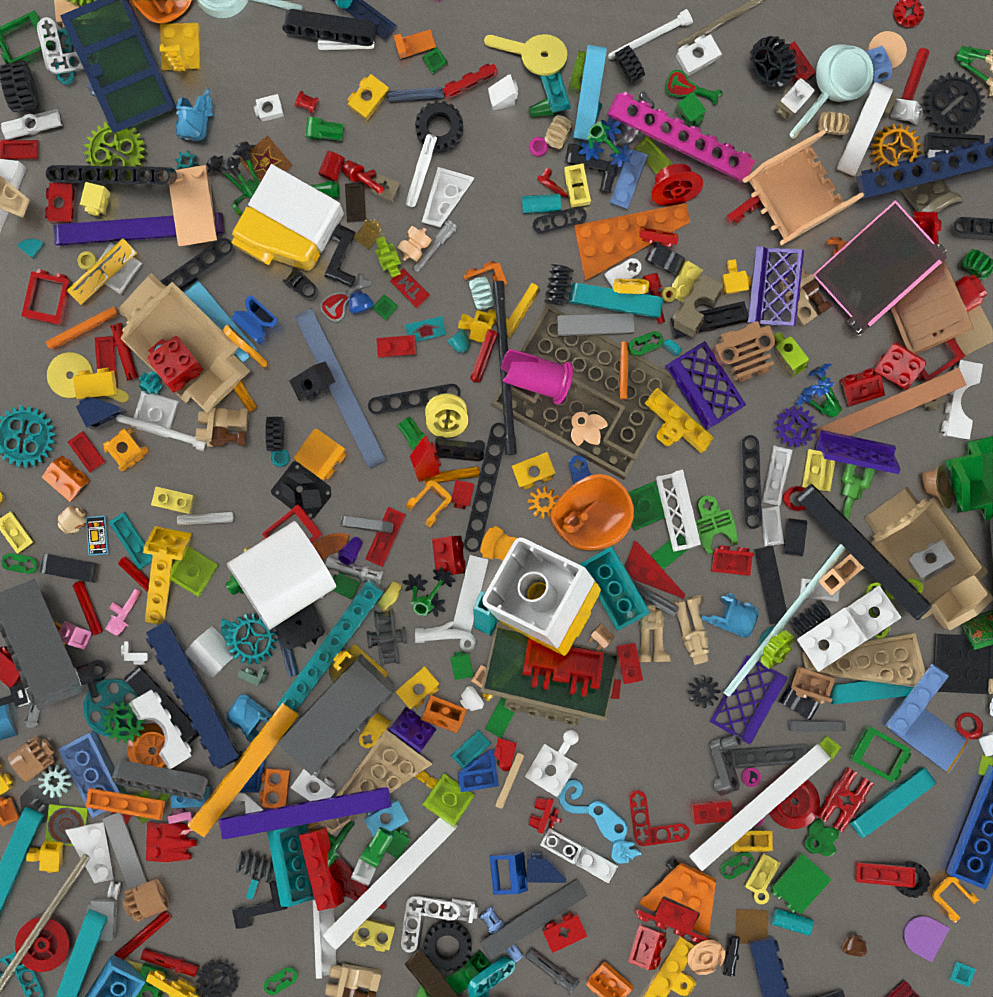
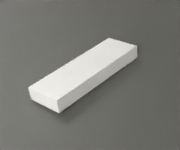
(776, 475)

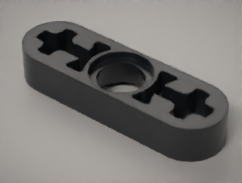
(544, 219)

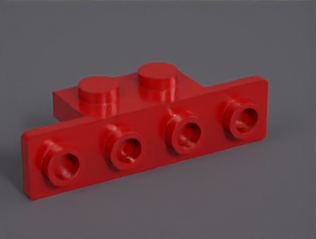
(674, 917)

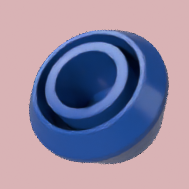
(359, 302)

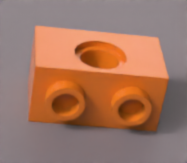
(443, 714)

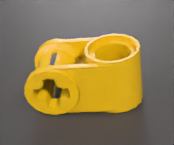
(374, 727)

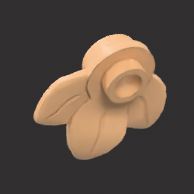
(589, 430)

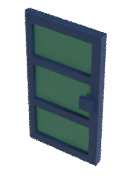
(118, 62)

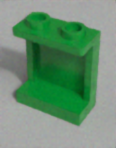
(800, 884)

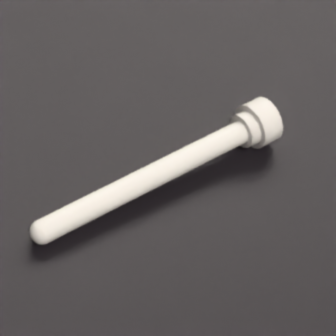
(682, 19)
(161, 430)

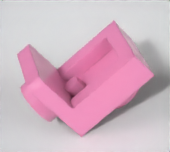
(181, 815)

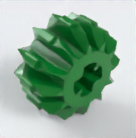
(978, 264)

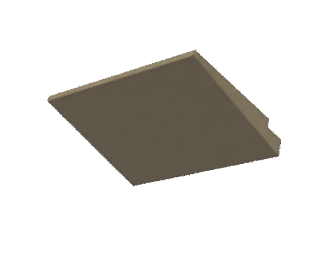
(592, 391)

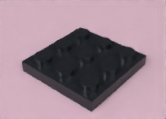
(967, 668)

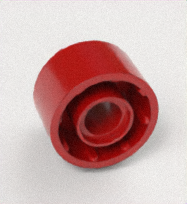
(971, 291)

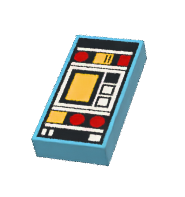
(97, 535)

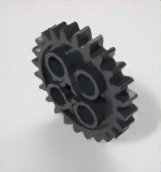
(943, 91)

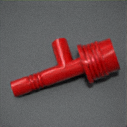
(356, 172)
(654, 285)

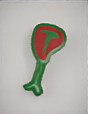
(680, 87)

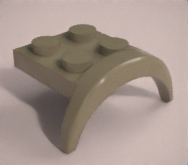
(931, 195)

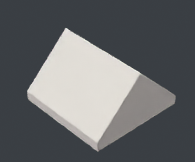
(210, 652)

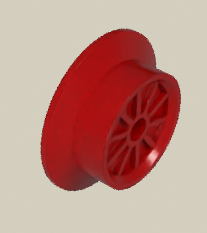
(676, 185)
(802, 813)
(40, 957)

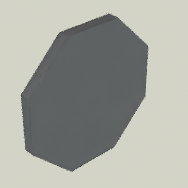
(36, 800)

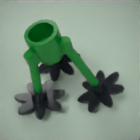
(426, 604)

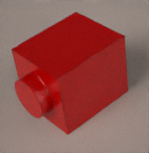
(462, 494)

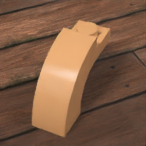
(841, 574)

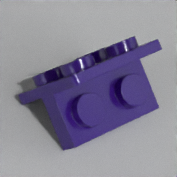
(412, 729)

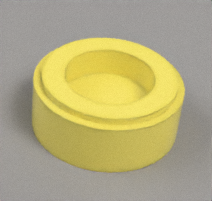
(86, 260)

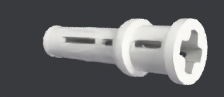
(362, 573)

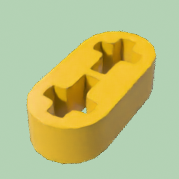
(631, 286)

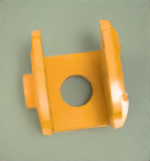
(496, 544)

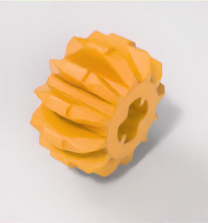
(542, 495)

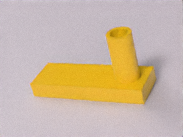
(521, 309)

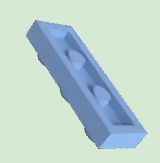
(628, 179)

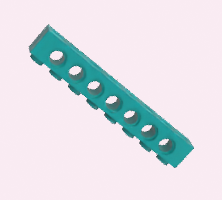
(332, 645)

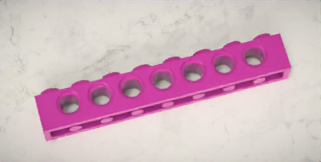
(619, 112)

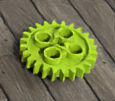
(121, 139)

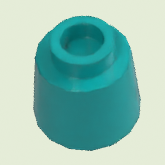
(459, 341)

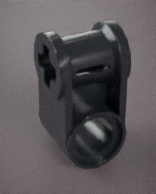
(299, 282)

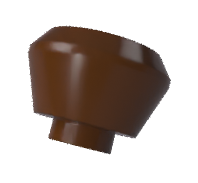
(855, 946)

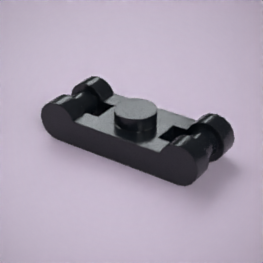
(459, 449)

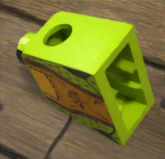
(793, 361)

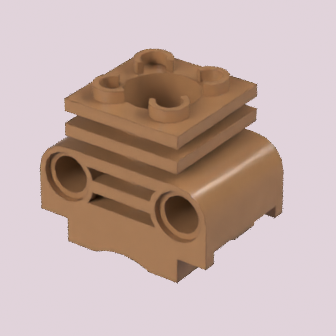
(746, 351)

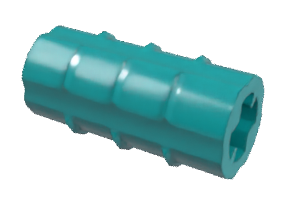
(541, 203)
(792, 922)

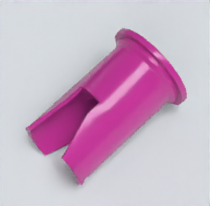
(537, 374)

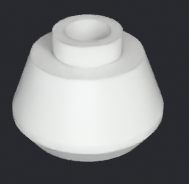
(471, 699)

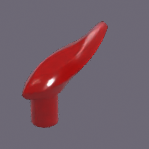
(544, 179)

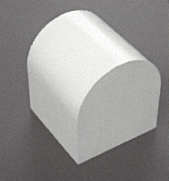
(282, 575)

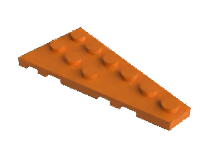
(617, 238)

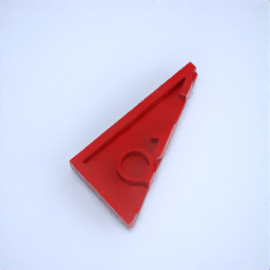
(644, 569)
(342, 873)

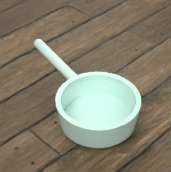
(229, 8)
(842, 76)

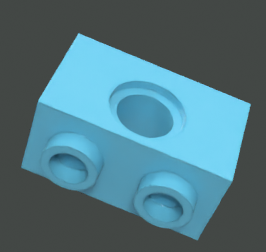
(397, 814)

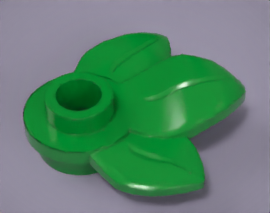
(823, 836)

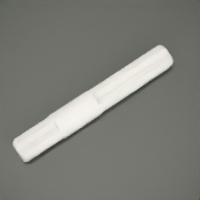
(421, 170)

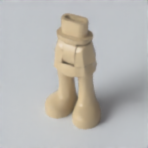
(653, 622)
(695, 640)

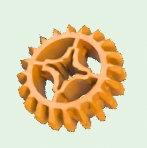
(888, 148)

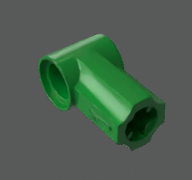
(318, 128)
(411, 432)
(375, 850)

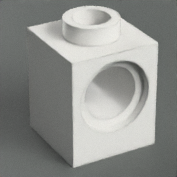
(276, 112)

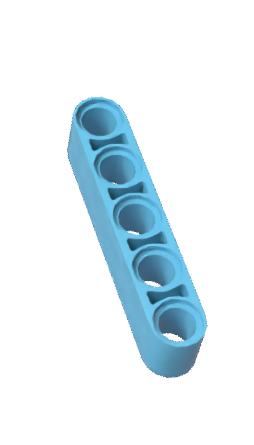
(590, 90)
(208, 305)

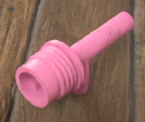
(116, 624)

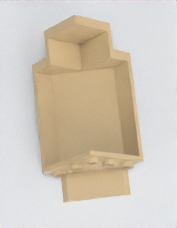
(165, 312)
(909, 526)

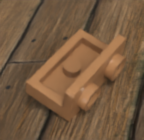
(813, 684)

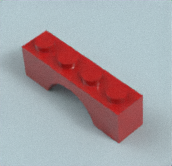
(315, 848)

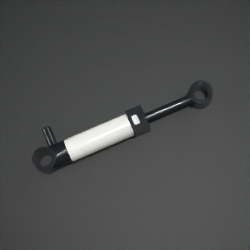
(20, 696)

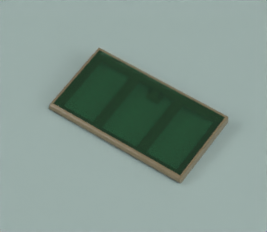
(505, 679)

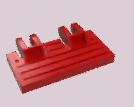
(577, 663)

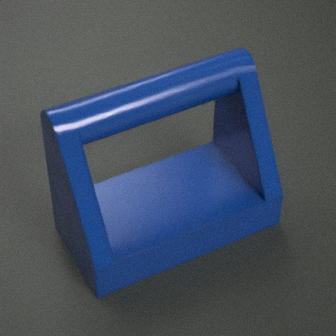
(517, 873)

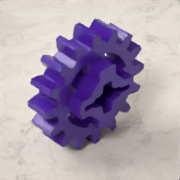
(796, 436)

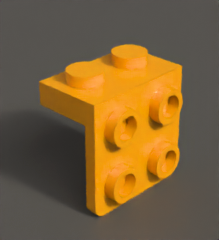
(320, 454)

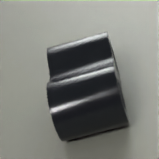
(665, 259)
(795, 537)
(804, 706)

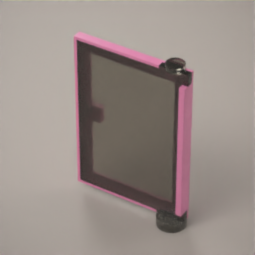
(879, 266)

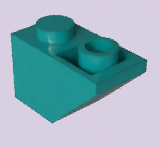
(483, 618)

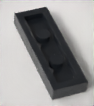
(948, 141)

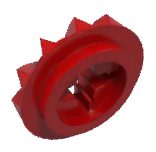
(911, 20)

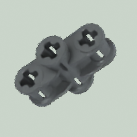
(387, 645)

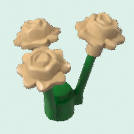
(968, 54)

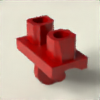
(540, 823)

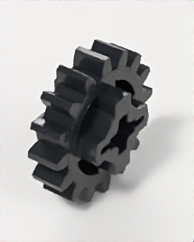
(211, 975)

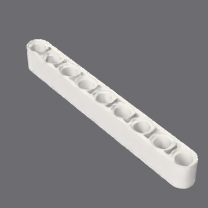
(759, 807)
(388, 883)

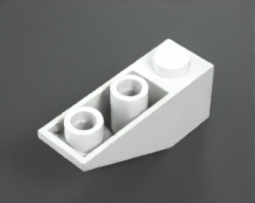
(503, 93)

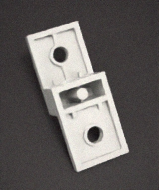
(849, 628)

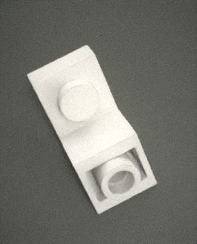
(251, 803)

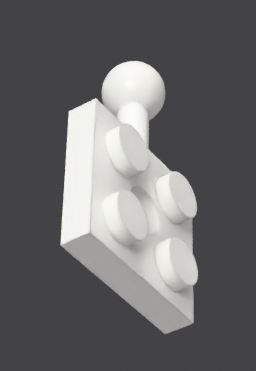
(549, 756)

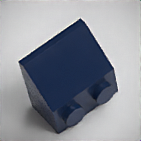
(97, 412)
(542, 869)

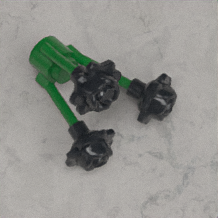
(231, 165)

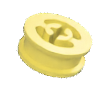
(456, 417)

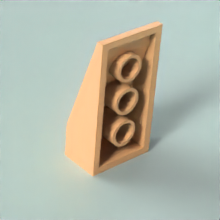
(193, 206)

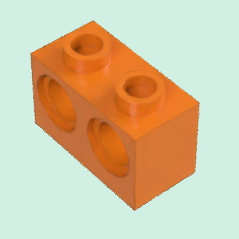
(280, 789)

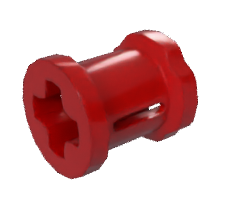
(306, 102)

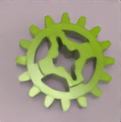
(388, 256)
(777, 649)

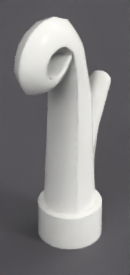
(442, 632)

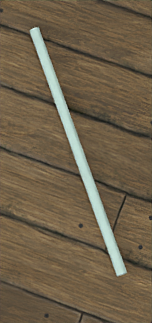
(785, 619)

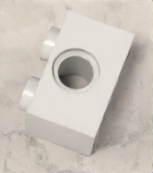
(690, 63)
(302, 786)

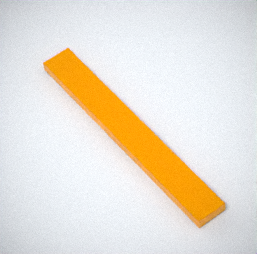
(243, 770)

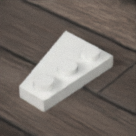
(445, 195)
(92, 841)

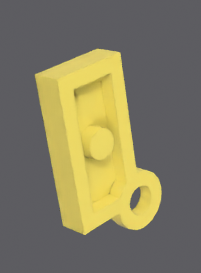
(683, 283)
(14, 532)
(761, 877)

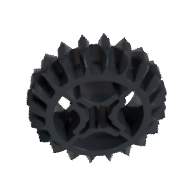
(770, 57)

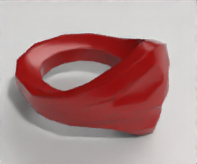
(786, 497)
(967, 734)

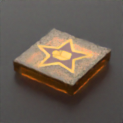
(264, 155)

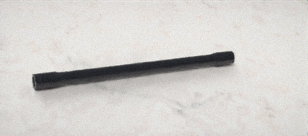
(499, 297)

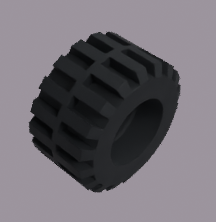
(18, 86)
(440, 110)
(447, 929)

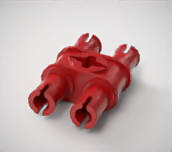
(834, 801)

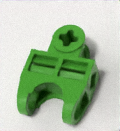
(710, 516)

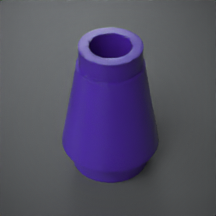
(350, 551)

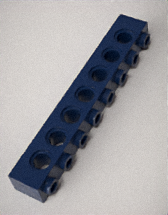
(869, 188)

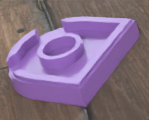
(925, 936)

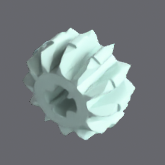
(481, 293)
(52, 788)

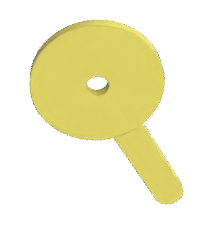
(532, 51)
(73, 363)

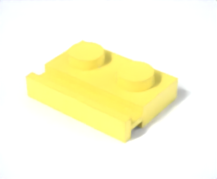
(818, 471)

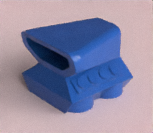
(255, 319)

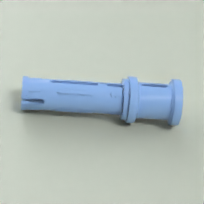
(496, 925)

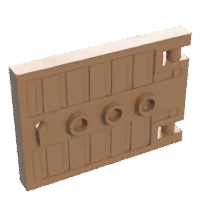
(932, 309)

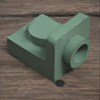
(249, 675)

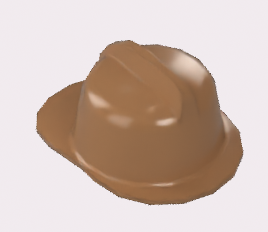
(938, 485)

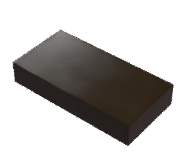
(355, 202)

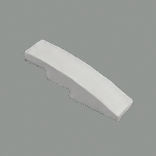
(469, 593)

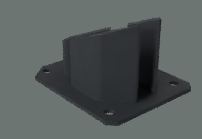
(313, 494)
(307, 631)

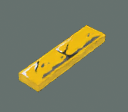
(101, 271)

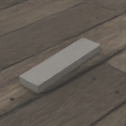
(595, 324)
(124, 850)

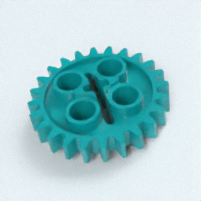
(41, 439)

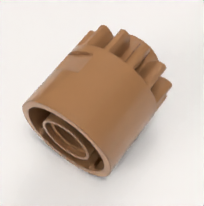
(31, 758)
(145, 900)

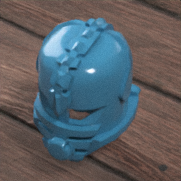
(193, 121)
(736, 618)
(247, 716)

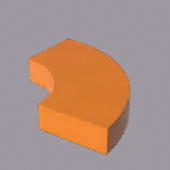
(330, 544)

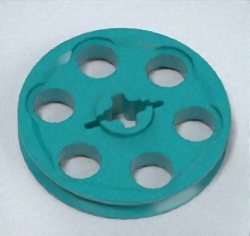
(107, 699)

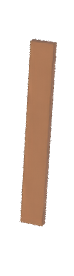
(897, 404)

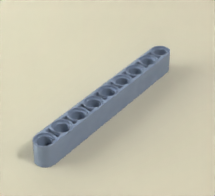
(341, 389)

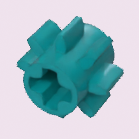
(186, 156)
(150, 382)

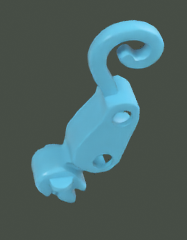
(606, 822)

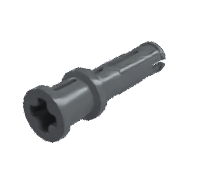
(560, 976)

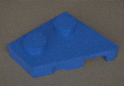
(479, 773)

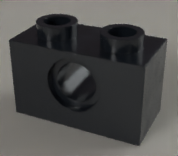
(312, 381)

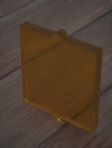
(751, 924)

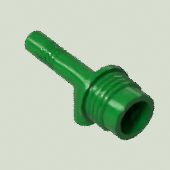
(335, 843)

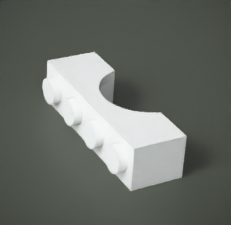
(957, 423)
(149, 708)

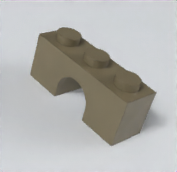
(705, 292)

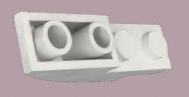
(579, 855)

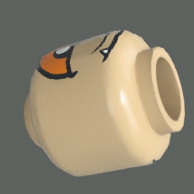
(72, 519)

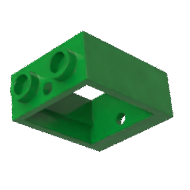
(15, 25)
(864, 743)

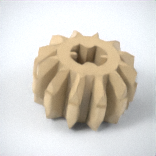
(834, 123)
(558, 131)

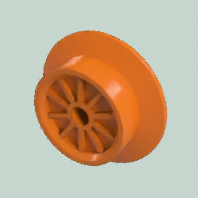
(140, 749)

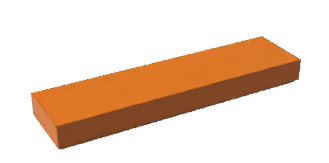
(82, 328)
(125, 804)

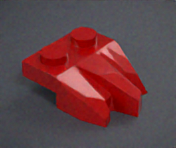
(168, 842)

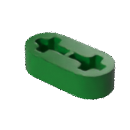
(647, 348)
(20, 558)
(740, 868)
(278, 976)

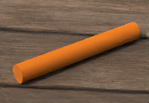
(624, 370)

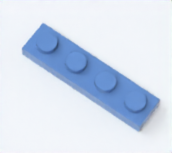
(917, 699)

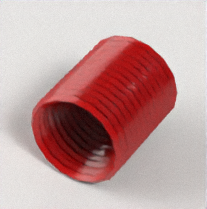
(331, 165)

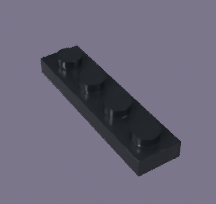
(719, 317)
(770, 583)

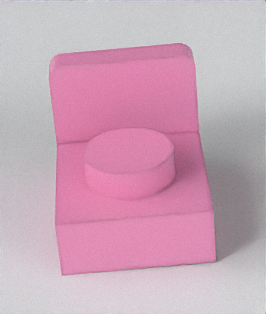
(74, 635)

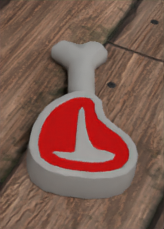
(334, 305)

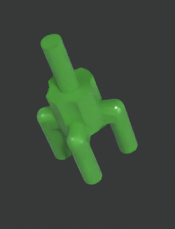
(855, 486)

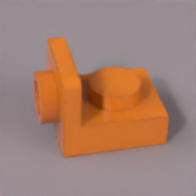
(835, 242)

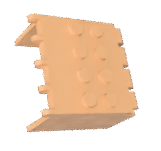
(796, 190)

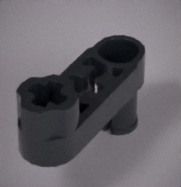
(609, 171)
(344, 237)
(243, 914)

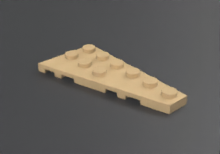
(882, 660)
(386, 765)

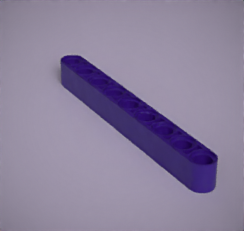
(124, 228)
(305, 813)

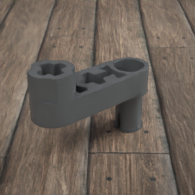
(728, 778)

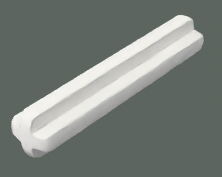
(331, 45)
(209, 518)

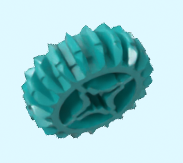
(255, 655)

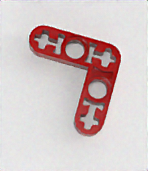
(652, 831)

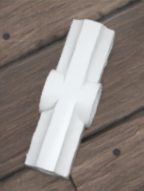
(43, 120)

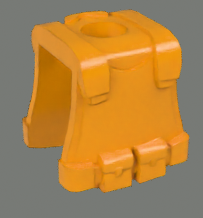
(131, 456)
(440, 492)
(942, 886)

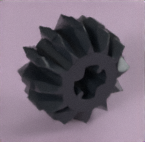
(710, 688)

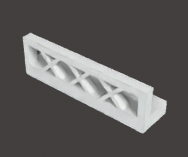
(685, 510)
(324, 953)

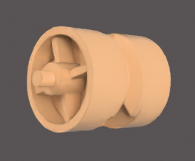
(412, 246)

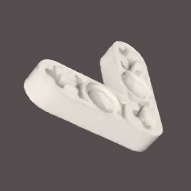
(57, 55)
(418, 915)

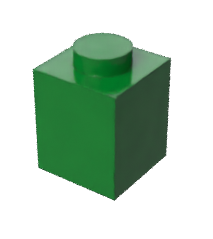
(346, 585)
(461, 665)
(398, 842)

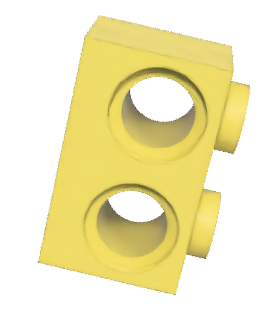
(577, 185)
(95, 199)
(173, 500)
(374, 927)

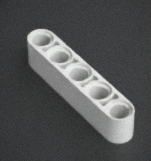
(864, 129)

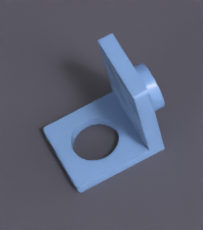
(881, 64)

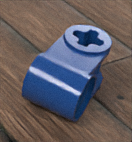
(578, 474)

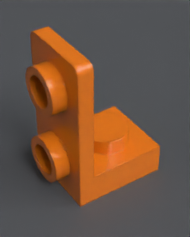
(414, 43)
(488, 267)

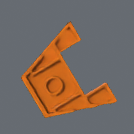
(689, 888)

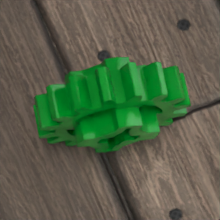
(131, 728)

